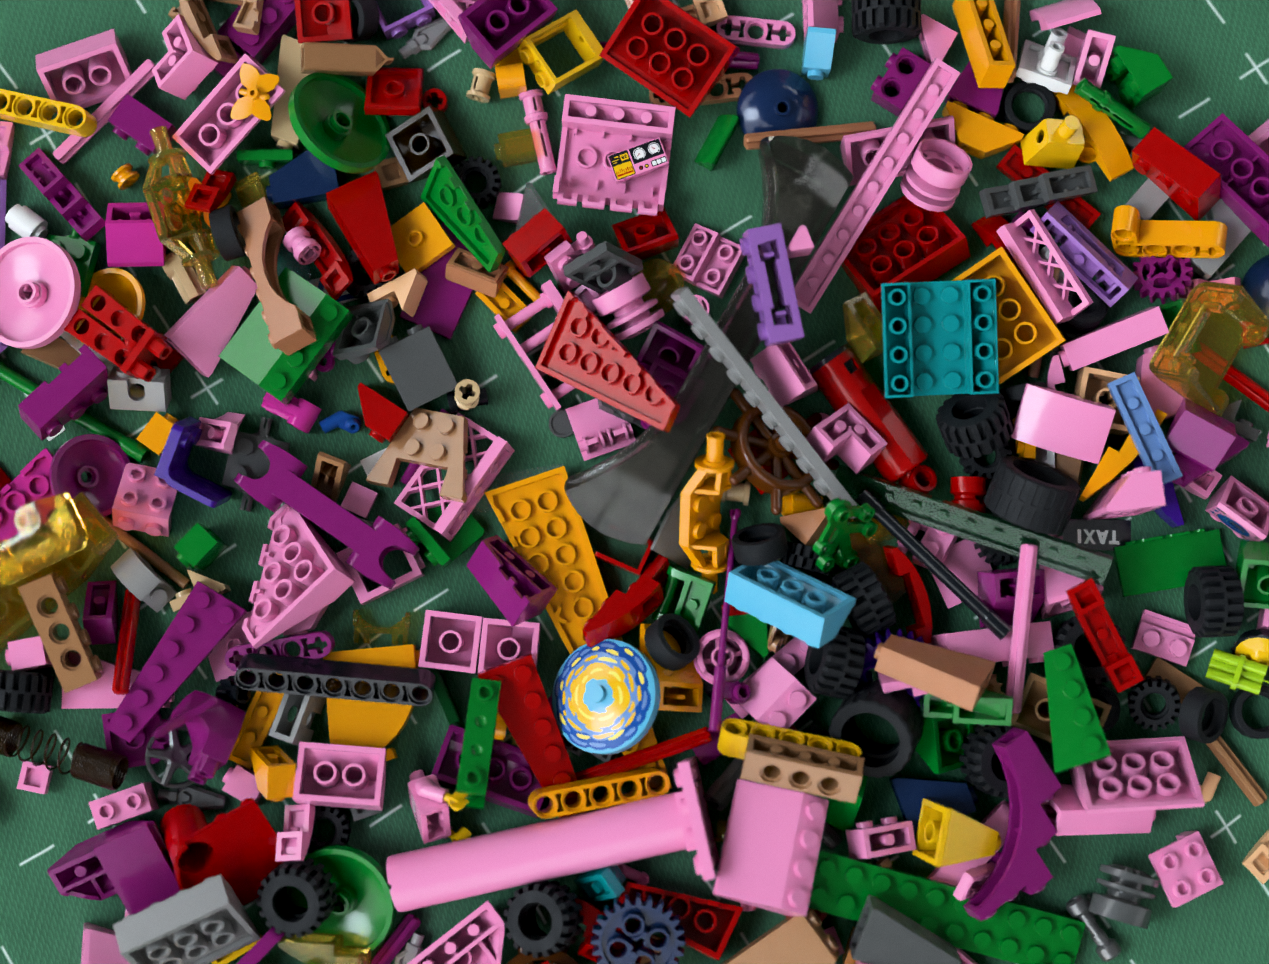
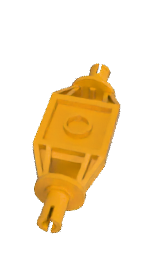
(701, 510)

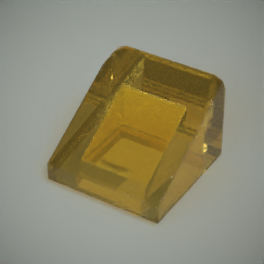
(250, 189)

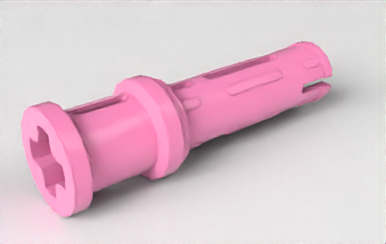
(536, 119)

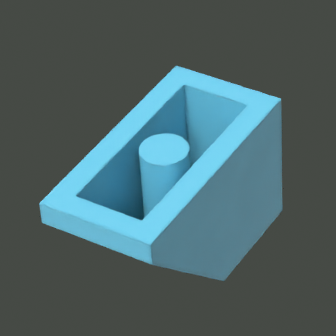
(818, 52)

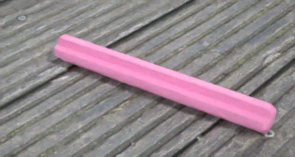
(130, 86)

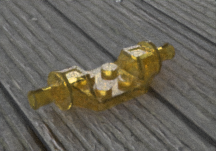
(170, 217)

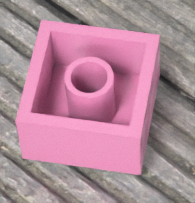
(451, 641)

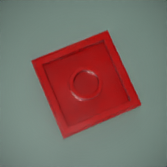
(394, 92)

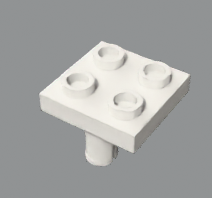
(1047, 63)

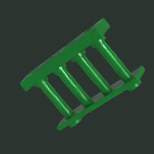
(478, 741)

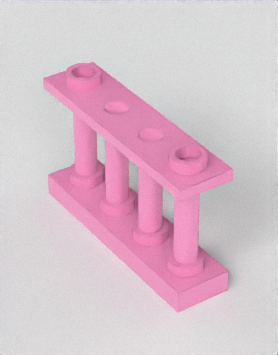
(549, 298)

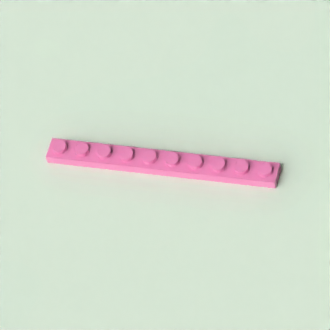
(874, 183)

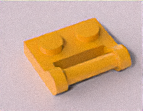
(506, 302)

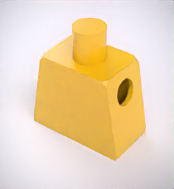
(1054, 143)

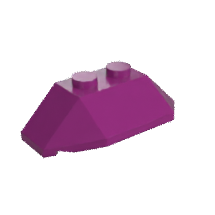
(80, 870)

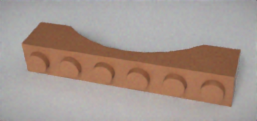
(263, 233)

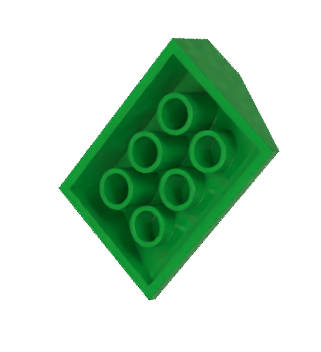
(270, 367)

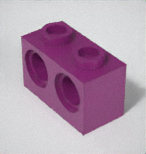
(903, 83)

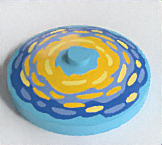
(606, 697)

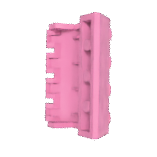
(601, 128)

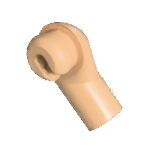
(1209, 786)

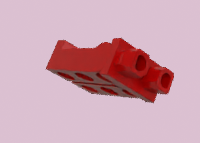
(139, 341)

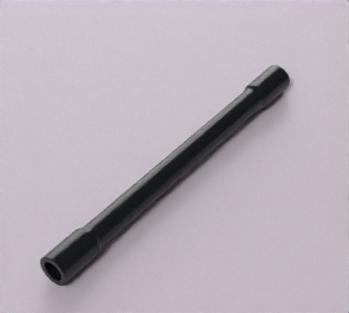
(988, 617)

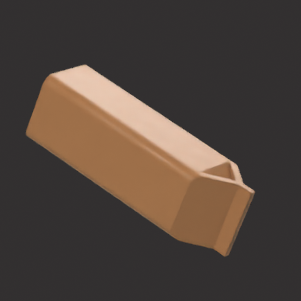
(342, 59)

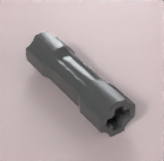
(723, 788)

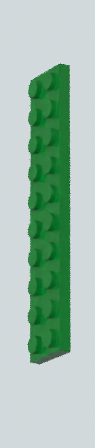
(1013, 934)

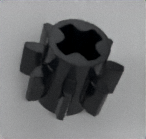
(232, 693)

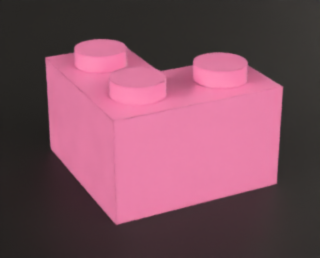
(184, 63)
(848, 437)

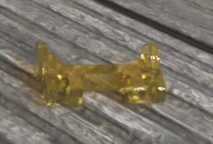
(363, 626)

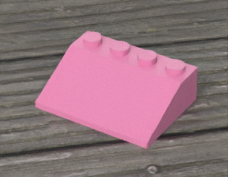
(1139, 777)
(771, 848)

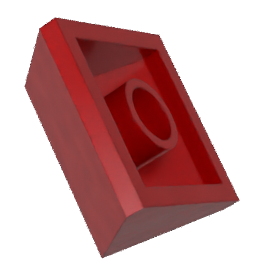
(646, 235)

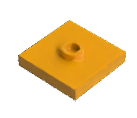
(420, 239)

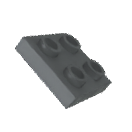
(603, 268)

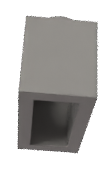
(127, 395)
(299, 728)

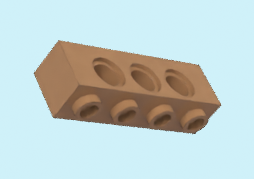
(58, 648)
(802, 768)

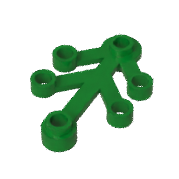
(837, 514)

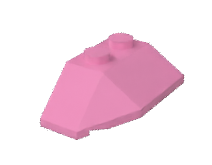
(471, 941)

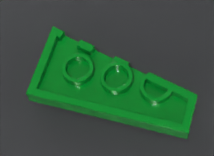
(459, 212)

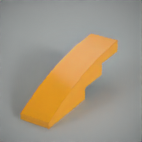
(1114, 463)

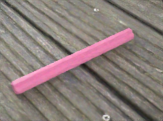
(1021, 624)

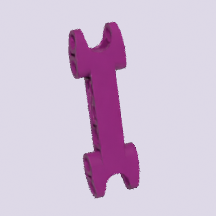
(285, 485)

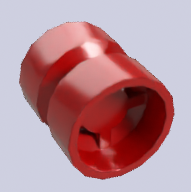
(969, 492)

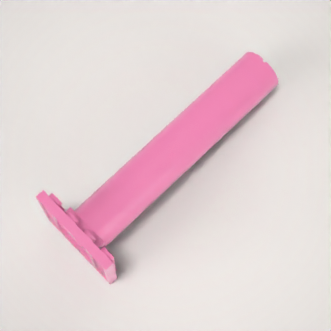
(560, 847)

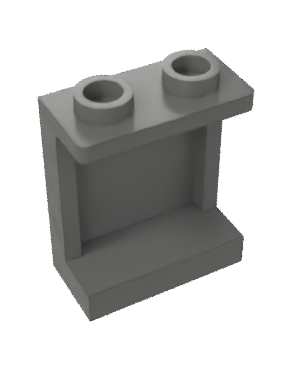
(418, 367)

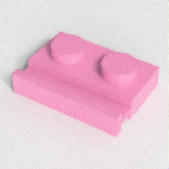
(1163, 638)

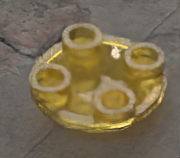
(664, 280)

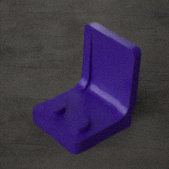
(175, 469)

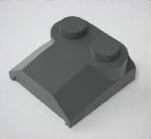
(366, 331)

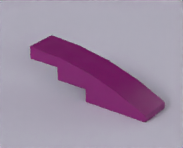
(62, 194)

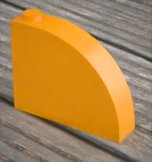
(365, 721)

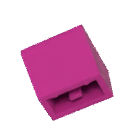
(132, 236)

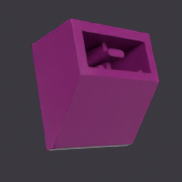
(998, 592)

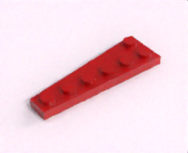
(532, 722)

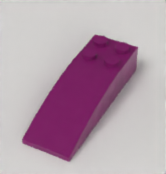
(1242, 171)

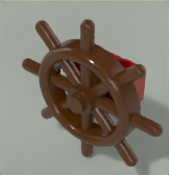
(763, 457)

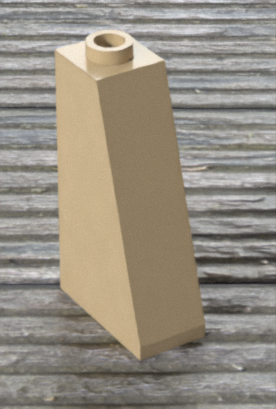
(289, 76)

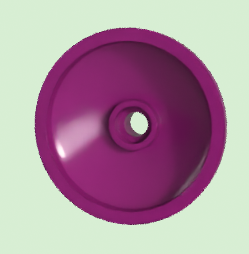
(99, 459)

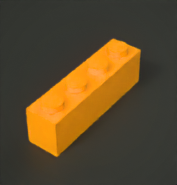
(985, 42)

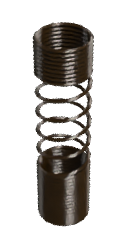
(87, 763)

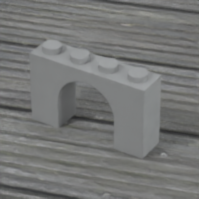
(1150, 199)

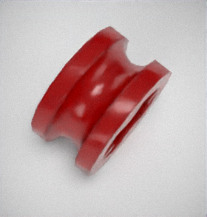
(435, 92)

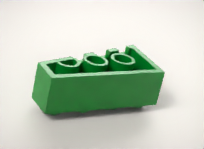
(1073, 719)

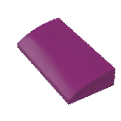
(508, 778)

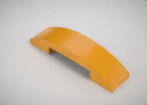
(1100, 132)

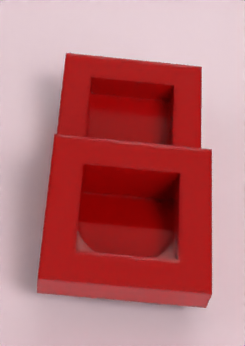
(211, 192)

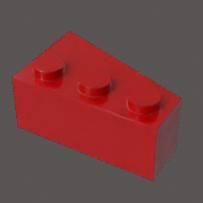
(1178, 173)

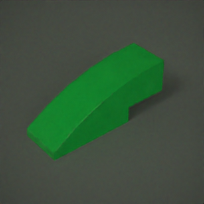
(990, 710)

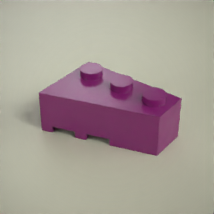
(66, 396)
(510, 580)

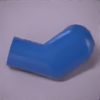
(341, 420)

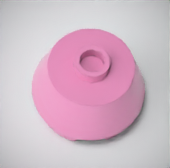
(736, 656)

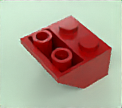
(535, 241)

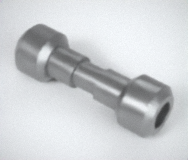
(1107, 947)

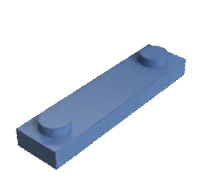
(1144, 427)

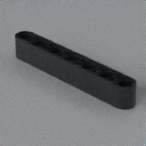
(322, 685)

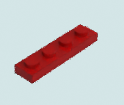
(1014, 168)

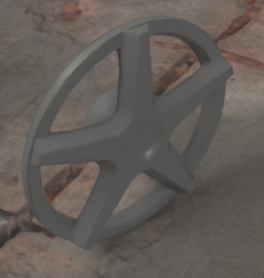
(174, 757)

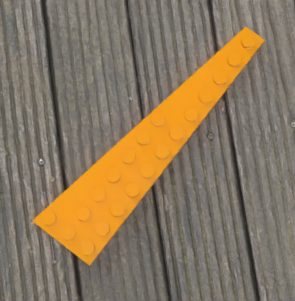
(556, 543)

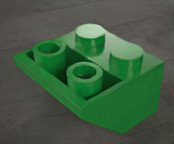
(1137, 75)

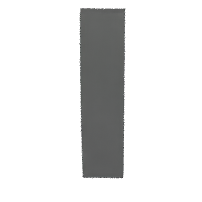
(1038, 191)

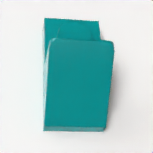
(602, 883)

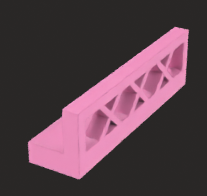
(1036, 271)

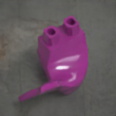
(212, 732)

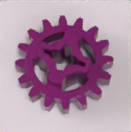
(1162, 277)

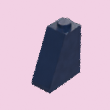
(302, 181)
(911, 791)

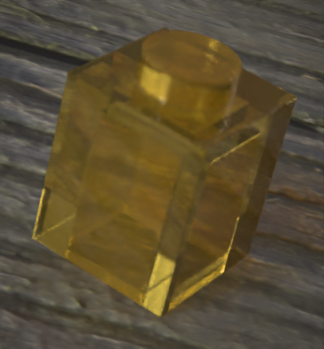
(515, 148)

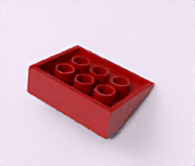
(669, 53)
(904, 246)

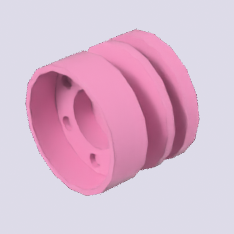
(936, 174)
(628, 308)

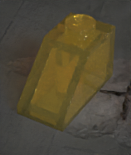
(863, 327)

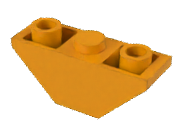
(979, 133)

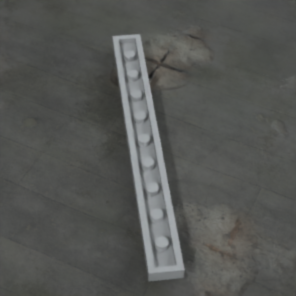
(758, 395)

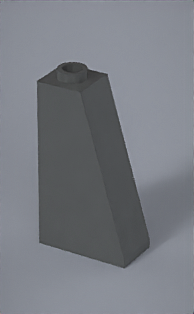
(893, 938)

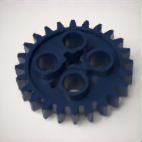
(652, 919)

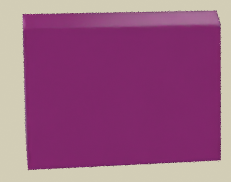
(670, 347)
(1200, 435)

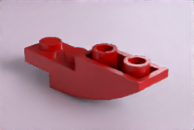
(626, 611)

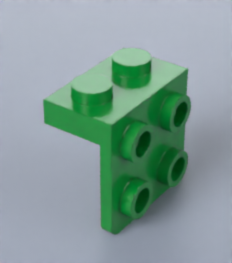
(440, 549)

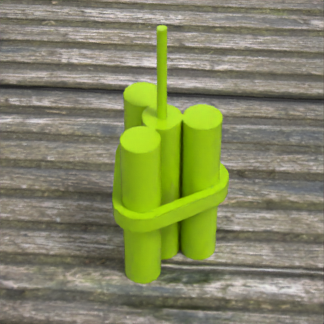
(1236, 671)

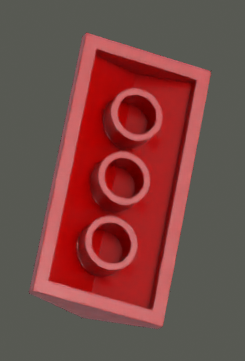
(323, 20)

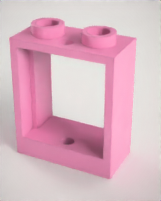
(360, 586)

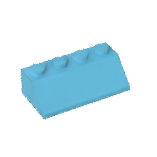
(789, 601)

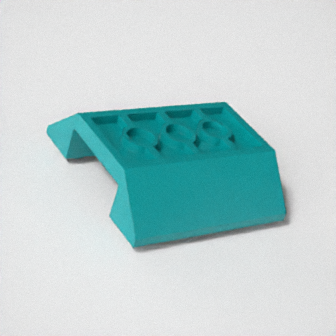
(939, 338)

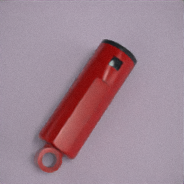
(847, 380)

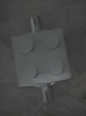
(249, 459)

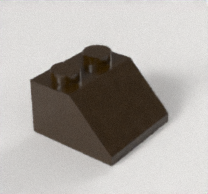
(422, 141)

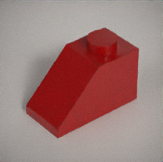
(380, 414)

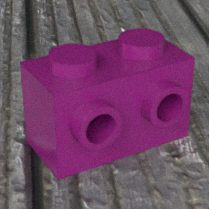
(135, 121)

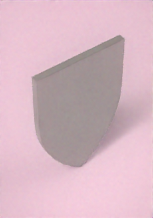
(667, 539)

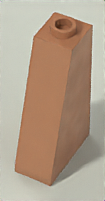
(935, 670)

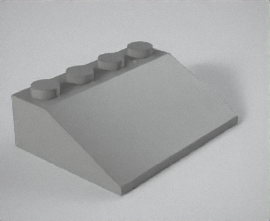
(187, 928)

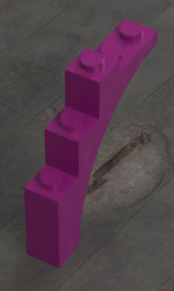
(1029, 828)

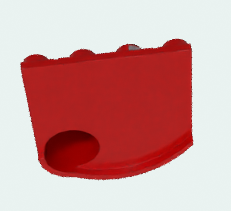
(234, 845)

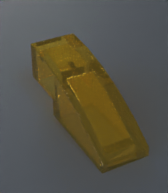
(324, 949)

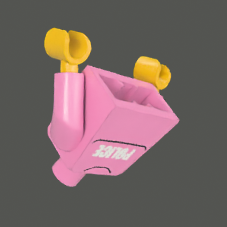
(431, 808)

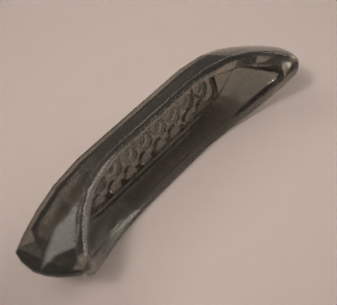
(634, 487)

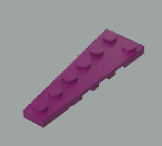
(188, 641)

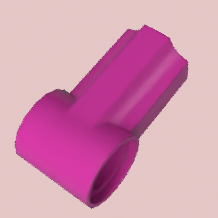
(298, 412)

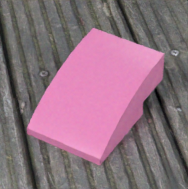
(1063, 423)

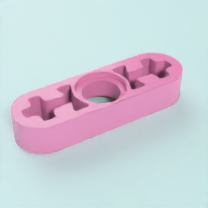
(774, 41)

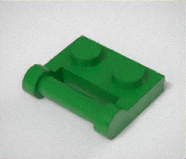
(693, 598)

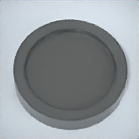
(560, 424)

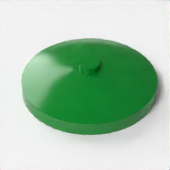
(333, 124)
(363, 902)

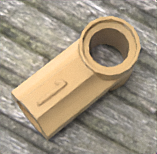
(184, 278)

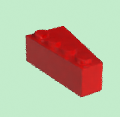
(705, 921)

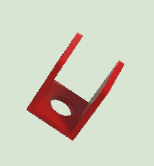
(637, 572)

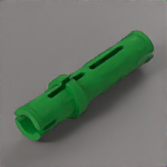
(1102, 101)

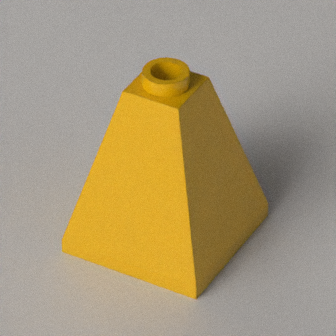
(950, 837)

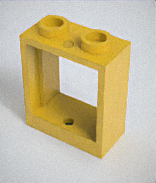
(580, 37)

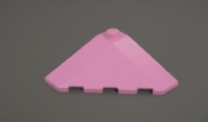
(296, 579)

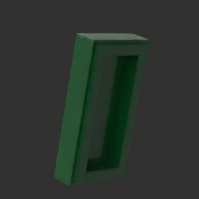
(445, 698)

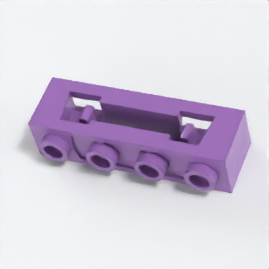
(1088, 255)
(762, 301)

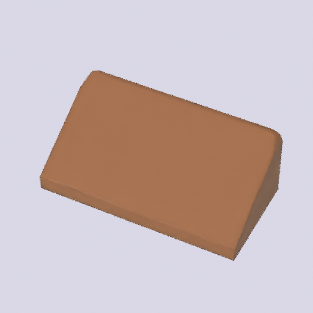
(469, 272)

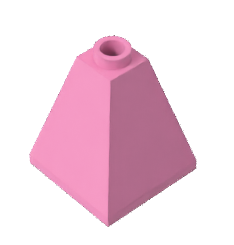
(1056, 584)
(100, 946)

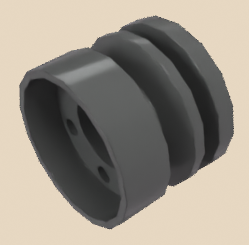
(1124, 895)

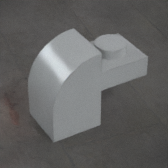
(142, 580)

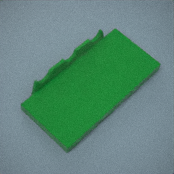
(1165, 560)

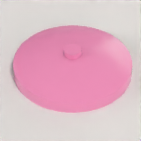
(36, 292)

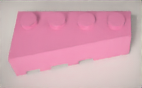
(986, 645)

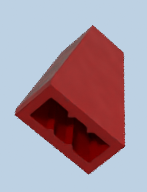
(365, 223)

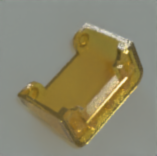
(1206, 340)
(47, 533)

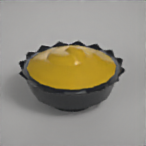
(1253, 645)

